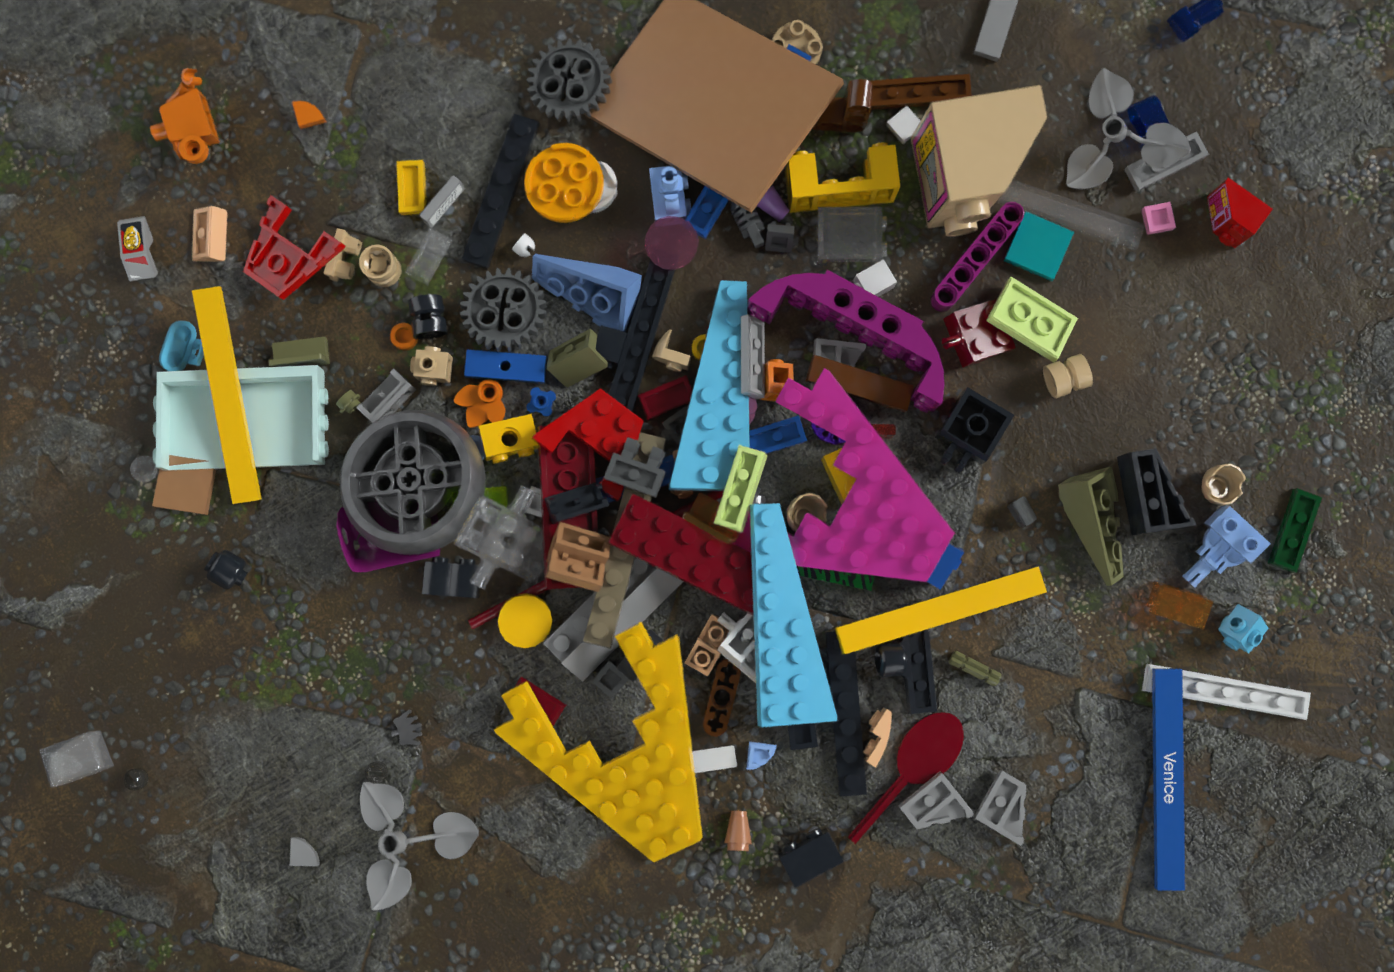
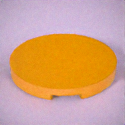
(564, 182)

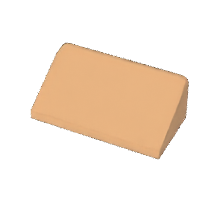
(209, 234)

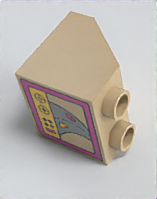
(971, 152)

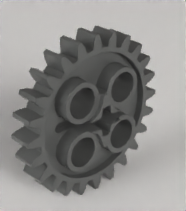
(591, 84)
(479, 308)

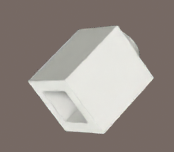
(876, 279)

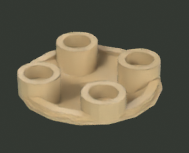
(801, 37)

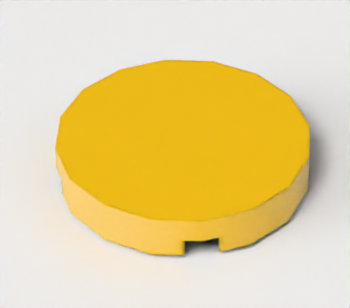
(525, 620)

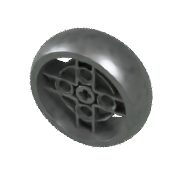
(409, 432)

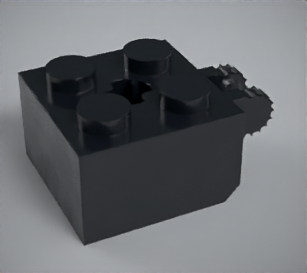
(957, 433)

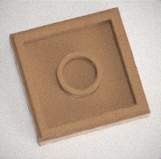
(184, 489)

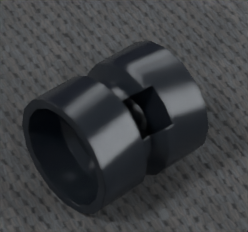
(427, 307)

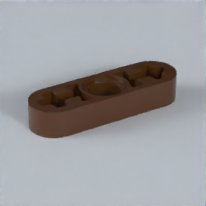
(709, 715)

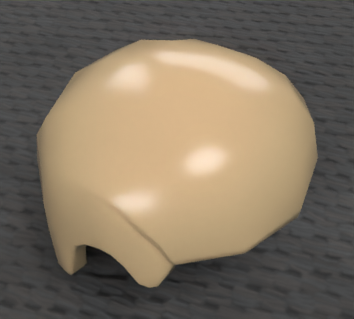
(1223, 484)
(805, 504)

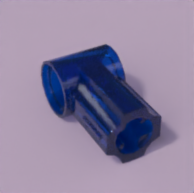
(1190, 20)

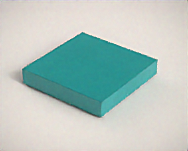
(1039, 246)

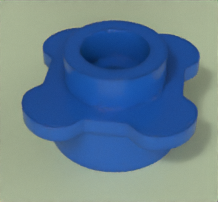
(546, 407)

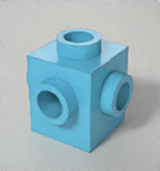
(1242, 629)

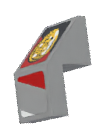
(134, 248)

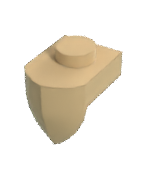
(673, 359)

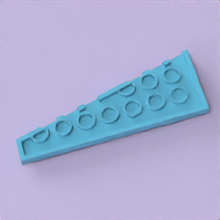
(717, 410)

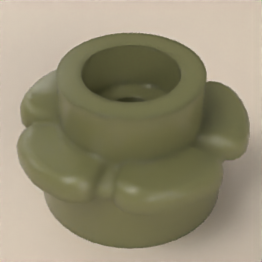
(348, 402)

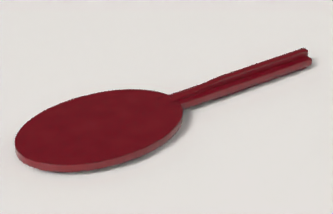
(924, 751)

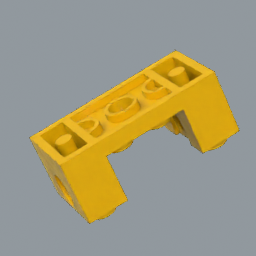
(876, 187)

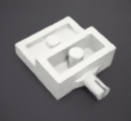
(739, 643)

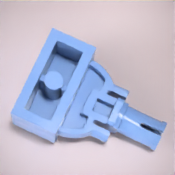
(668, 192)
(1225, 544)

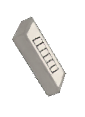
(442, 201)

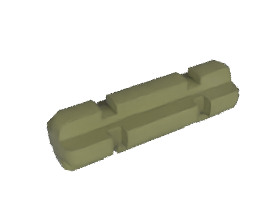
(975, 668)

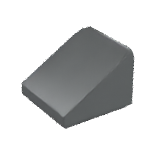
(1022, 512)

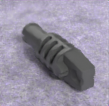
(748, 224)

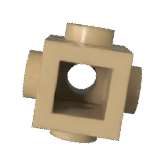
(438, 372)

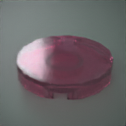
(671, 242)

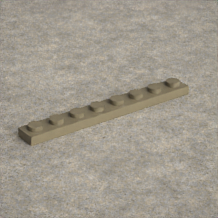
(618, 568)

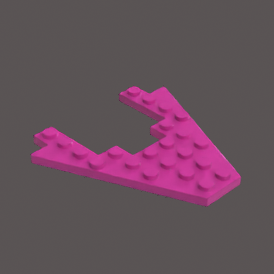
(886, 519)

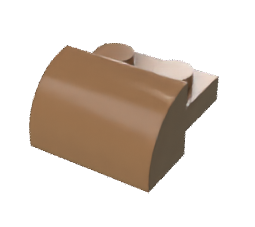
(578, 557)

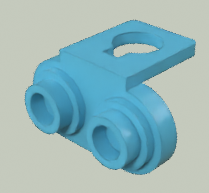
(180, 347)

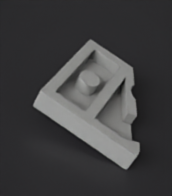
(1004, 807)

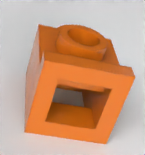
(780, 372)

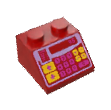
(1235, 213)

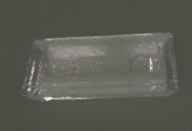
(428, 256)

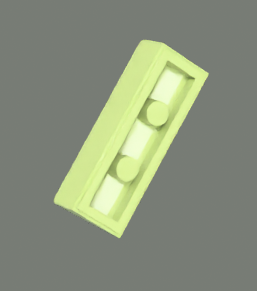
(740, 488)

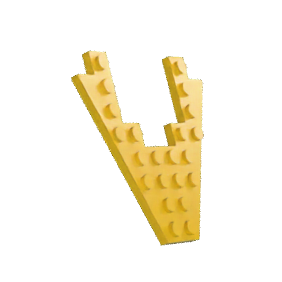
(644, 792)

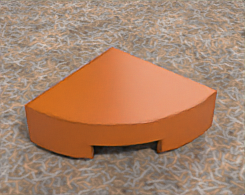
(307, 114)

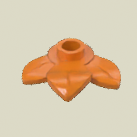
(479, 406)

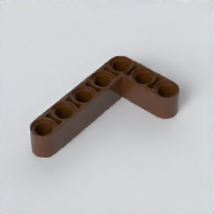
(850, 112)

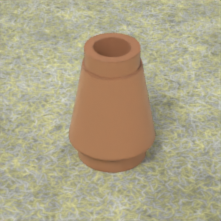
(738, 832)

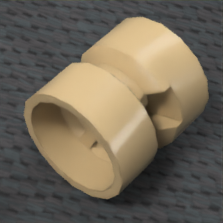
(380, 265)
(1071, 375)

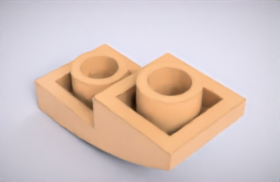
(705, 653)
(881, 727)

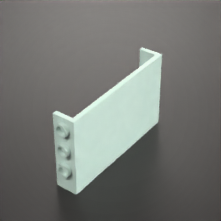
(281, 412)

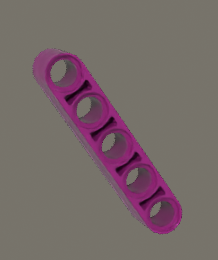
(983, 246)

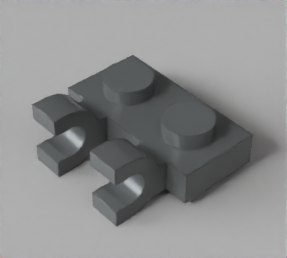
(634, 474)

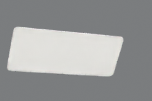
(714, 759)

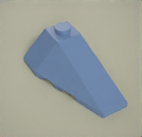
(597, 289)

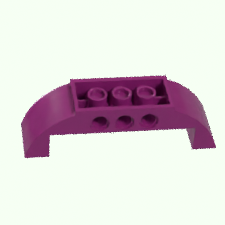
(906, 341)

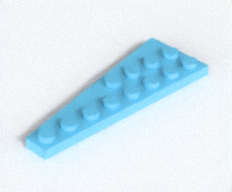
(787, 656)

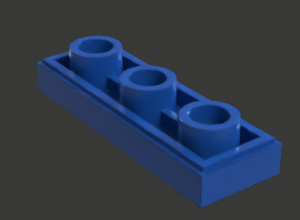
(489, 366)

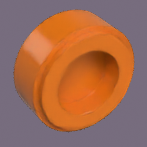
(402, 336)

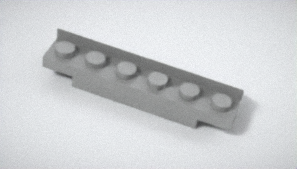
(644, 593)

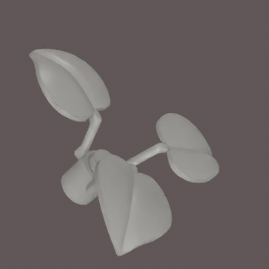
(1114, 94)
(379, 807)

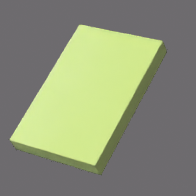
(1032, 319)

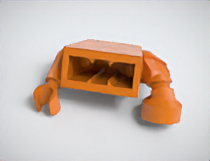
(187, 121)

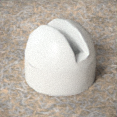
(522, 244)

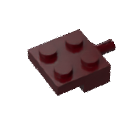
(974, 336)

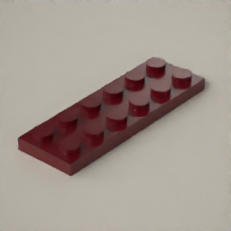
(564, 469)
(685, 552)

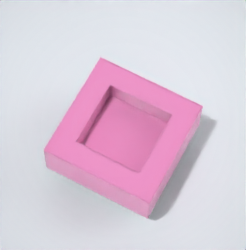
(1158, 218)

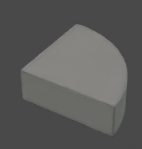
(302, 853)

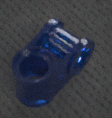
(1146, 113)

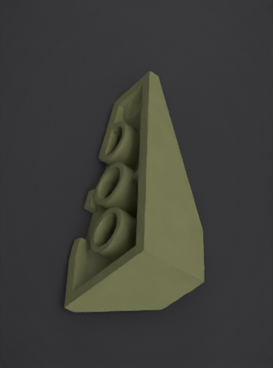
(1090, 509)

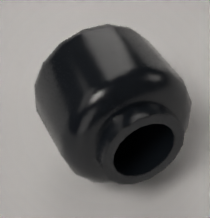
(226, 569)

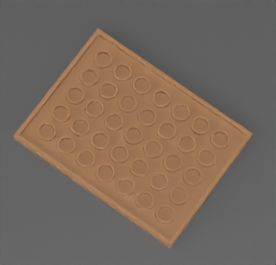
(715, 99)

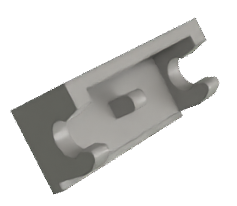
(387, 397)

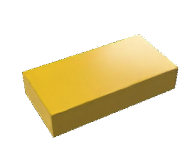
(411, 187)

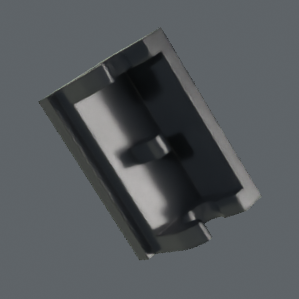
(575, 502)

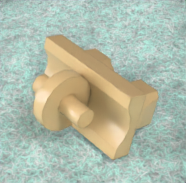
(337, 267)

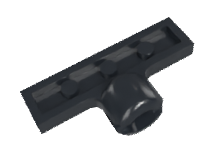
(913, 662)

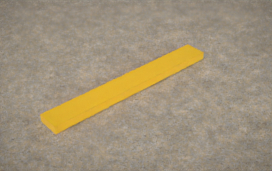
(226, 394)
(940, 610)

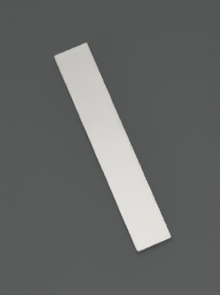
(1239, 694)

